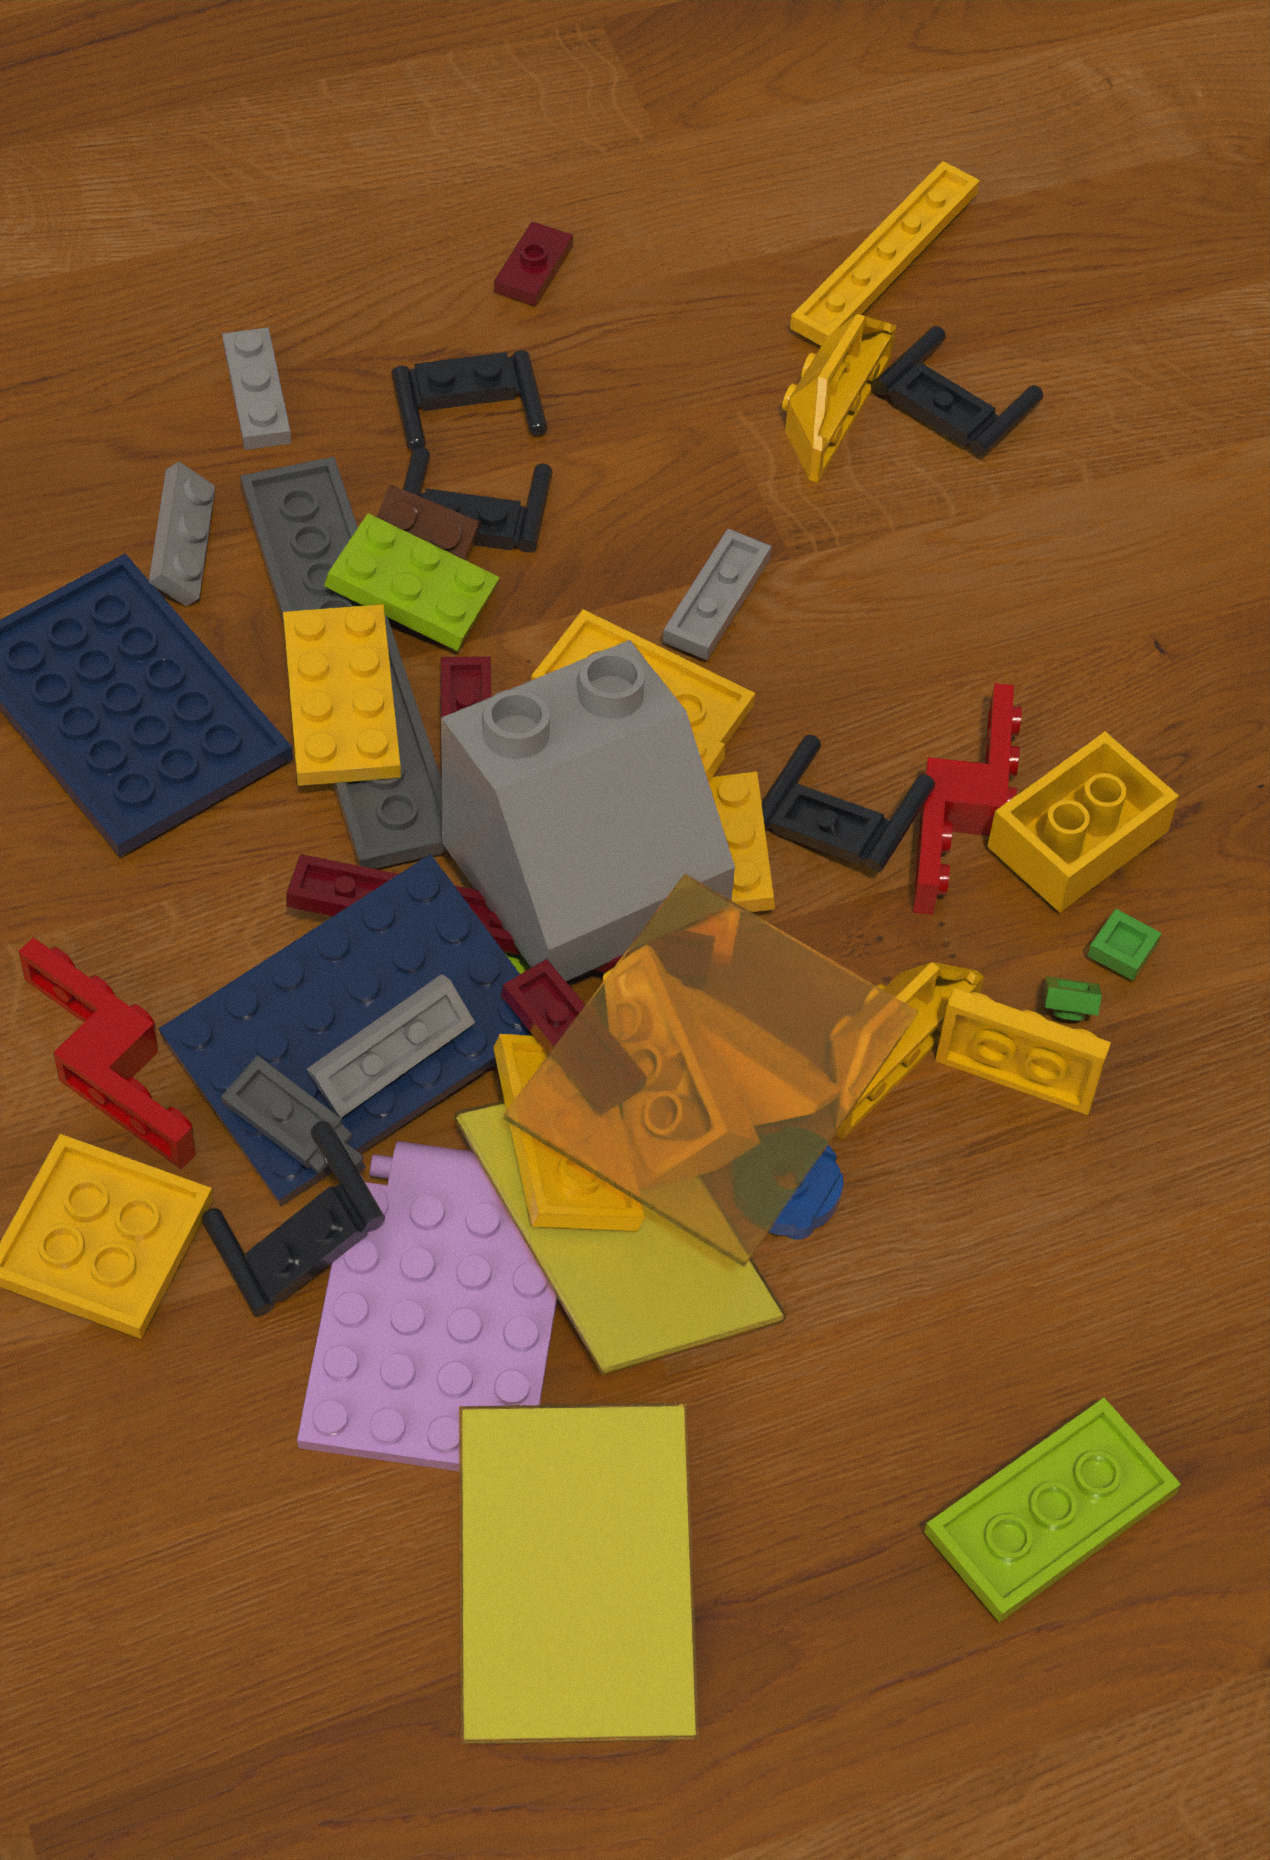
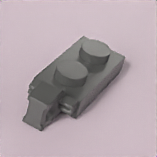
(285, 1113)

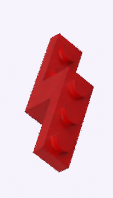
(965, 797)
(108, 1052)

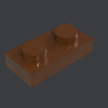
(429, 521)

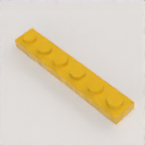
(885, 252)

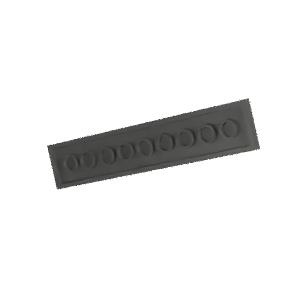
(301, 530)

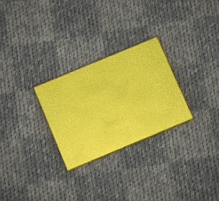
(626, 1290)
(576, 1574)

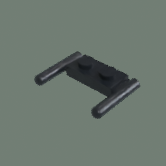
(466, 383)
(946, 404)
(503, 520)
(834, 823)
(307, 1239)

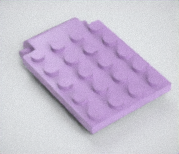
(427, 1316)

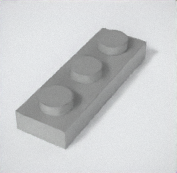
(256, 388)
(182, 534)
(717, 594)
(391, 1045)

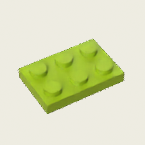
(412, 581)

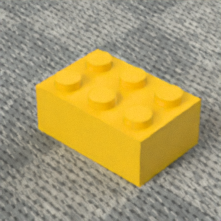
(1082, 821)

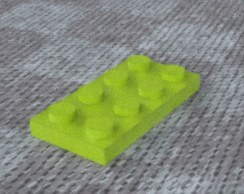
(1051, 1509)

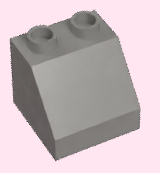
(580, 807)

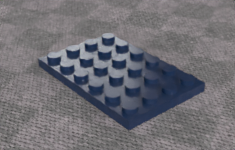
(129, 705)
(335, 986)

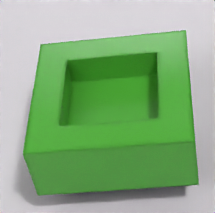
(1124, 944)
(1071, 998)

